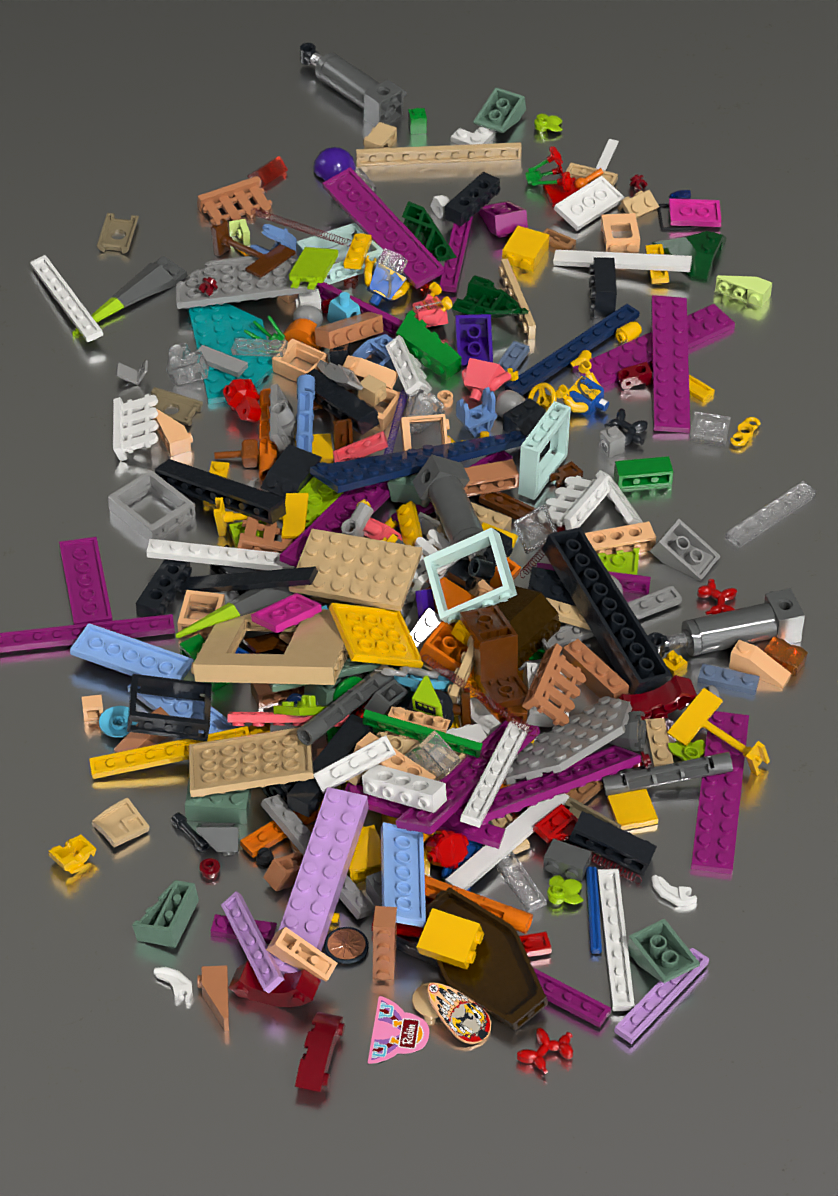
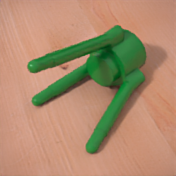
(280, 336)

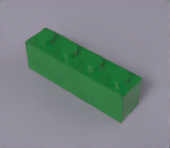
(428, 347)

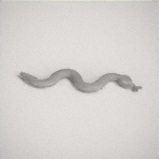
(403, 671)

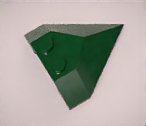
(427, 232)
(699, 246)
(486, 299)

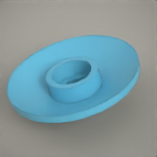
(114, 721)

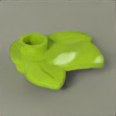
(546, 122)
(689, 752)
(564, 890)

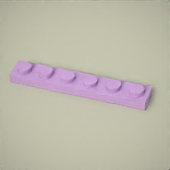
(252, 942)
(656, 1001)

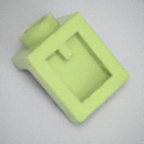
(240, 228)

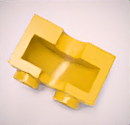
(73, 854)

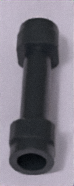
(180, 821)

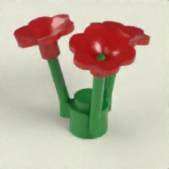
(534, 176)

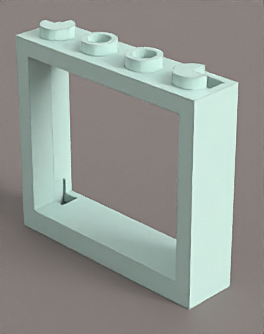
(338, 271)
(552, 428)
(463, 549)

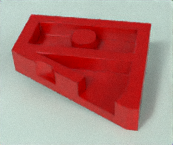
(556, 825)

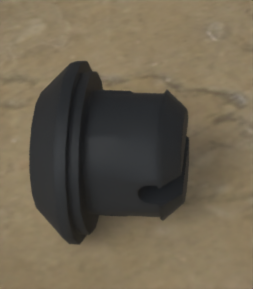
(264, 856)

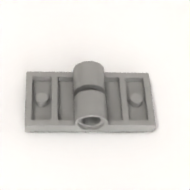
(282, 420)

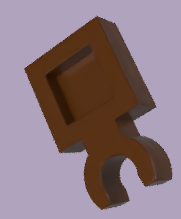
(567, 470)

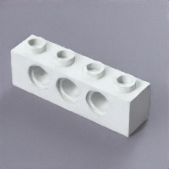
(404, 788)

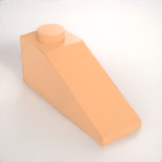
(363, 368)
(173, 434)
(752, 660)
(301, 954)

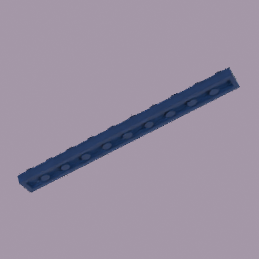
(571, 350)

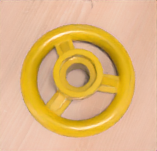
(543, 399)

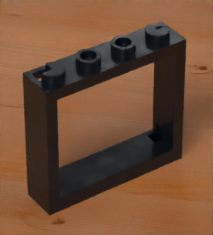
(165, 724)

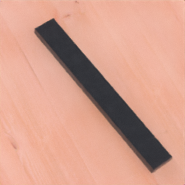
(251, 580)

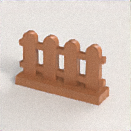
(231, 194)
(250, 541)
(542, 690)

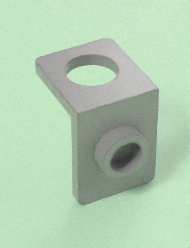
(130, 374)

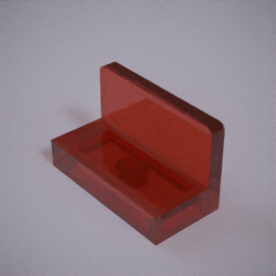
(269, 171)

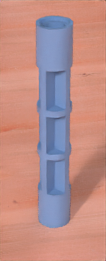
(305, 414)

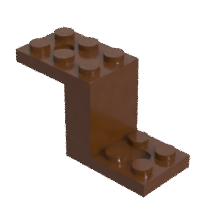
(495, 656)

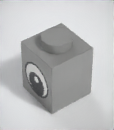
(612, 442)

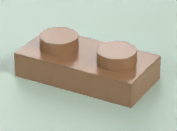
(585, 793)

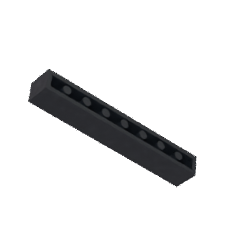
(235, 495)

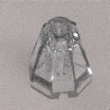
(422, 405)

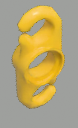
(744, 437)

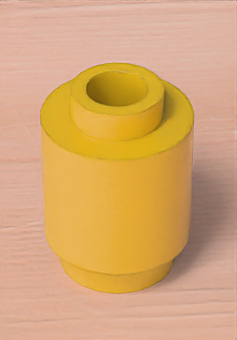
(628, 332)

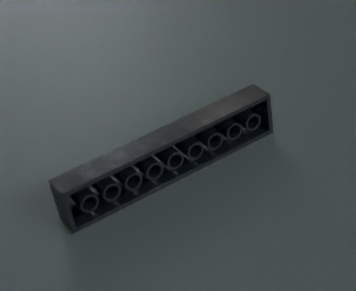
(606, 611)

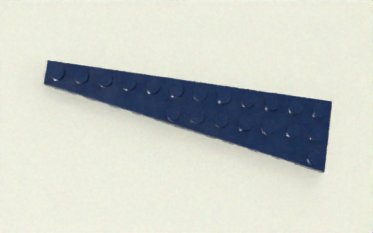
(380, 468)

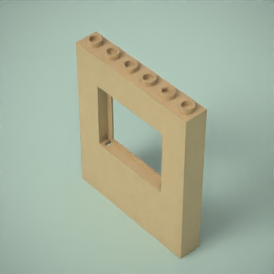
(312, 656)

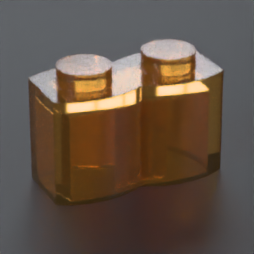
(787, 655)

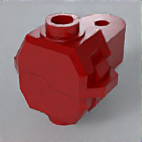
(244, 399)
(446, 848)

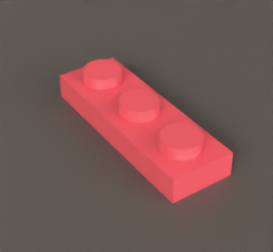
(362, 448)

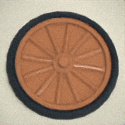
(346, 945)

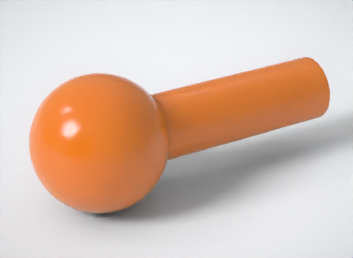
(582, 182)

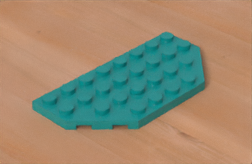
(218, 328)

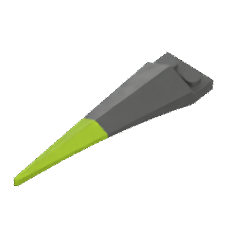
(151, 280)
(245, 604)

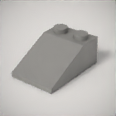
(685, 551)

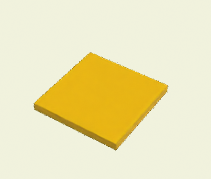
(375, 635)

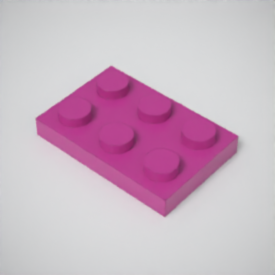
(694, 212)
(286, 613)

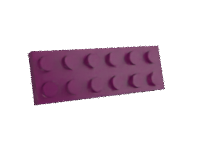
(85, 581)

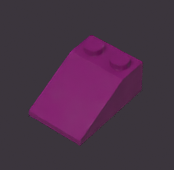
(503, 217)

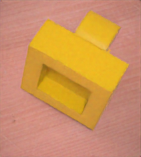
(675, 663)

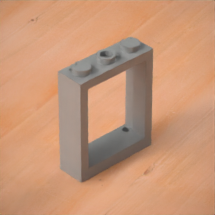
(165, 525)

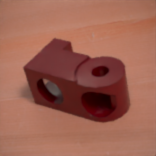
(635, 376)

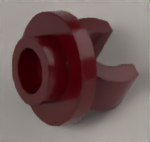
(636, 181)
(209, 284)
(645, 760)

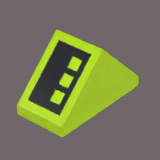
(426, 699)

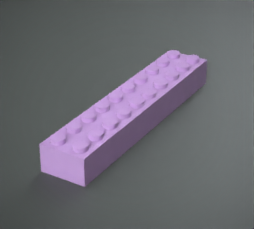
(324, 868)

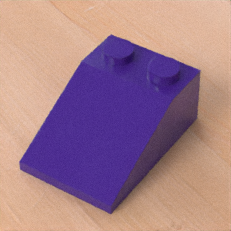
(473, 337)

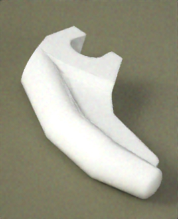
(675, 895)
(180, 983)

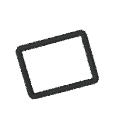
(669, 228)

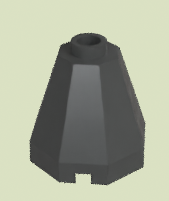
(634, 733)

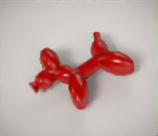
(726, 595)
(530, 1056)

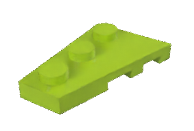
(621, 561)

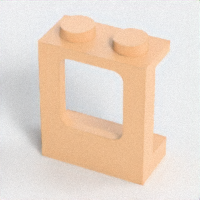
(620, 222)

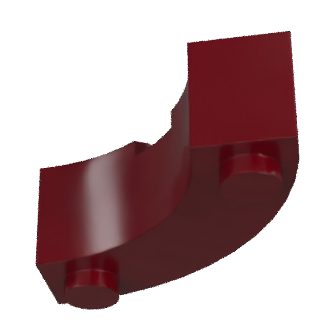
(659, 702)
(293, 991)
(320, 1046)

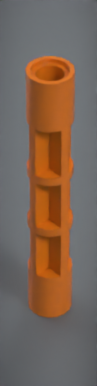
(267, 448)
(517, 918)

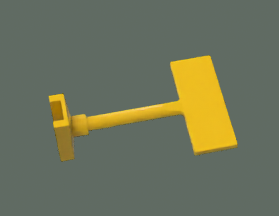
(293, 521)
(697, 716)

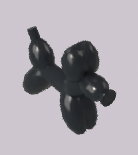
(636, 427)

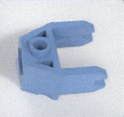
(281, 236)
(377, 347)
(480, 417)

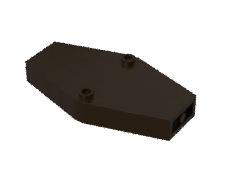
(501, 974)

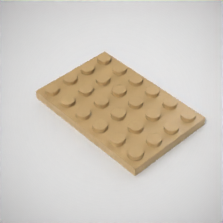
(359, 569)
(248, 762)

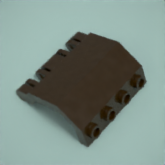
(532, 620)

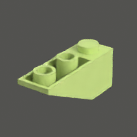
(745, 288)

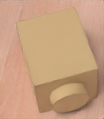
(373, 390)

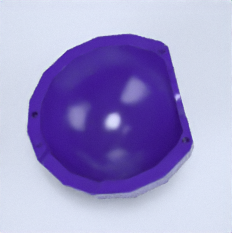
(332, 162)

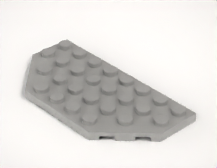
(236, 284)
(572, 742)

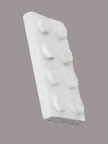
(589, 203)

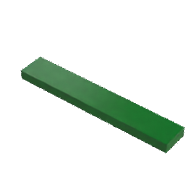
(419, 732)

